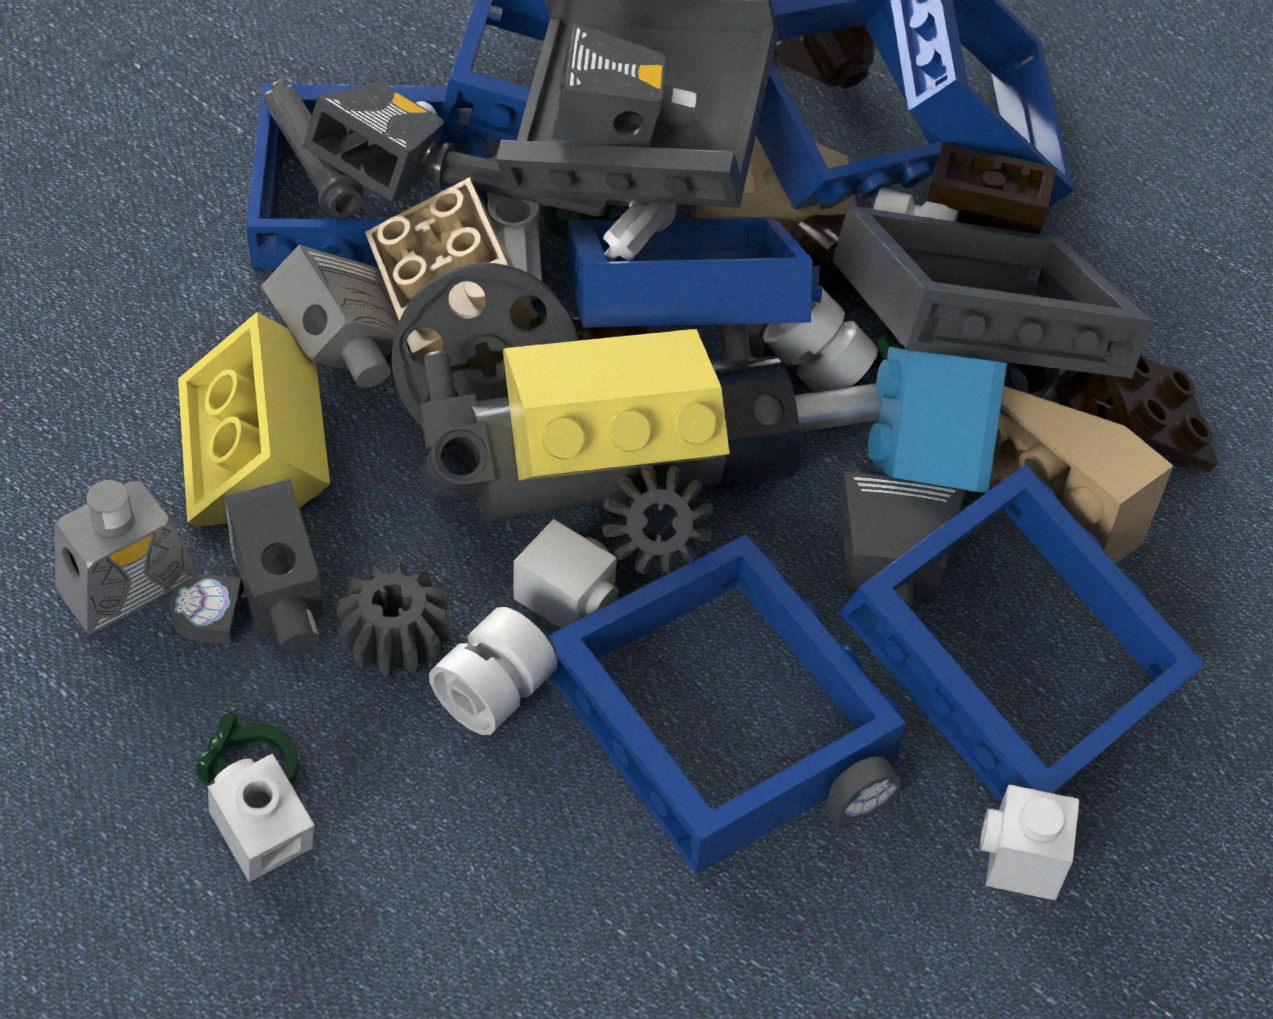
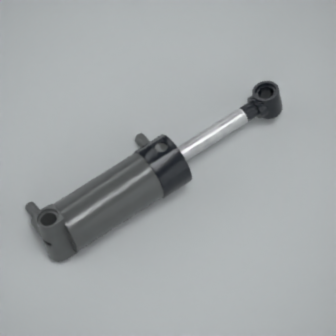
(759, 417)

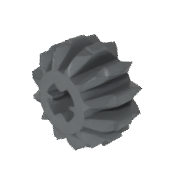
(680, 518)
(393, 620)

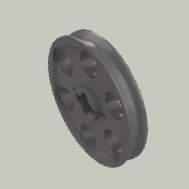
(463, 332)

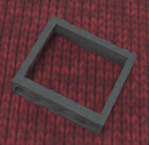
(1072, 325)

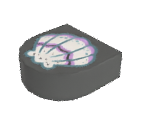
(207, 608)
(862, 790)

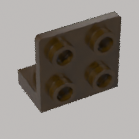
(992, 188)
(1152, 404)

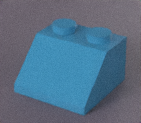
(937, 418)

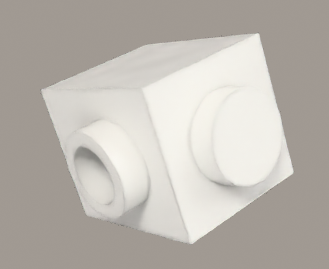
(564, 575)
(259, 815)
(1030, 841)

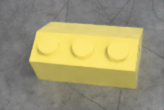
(613, 404)
(251, 420)

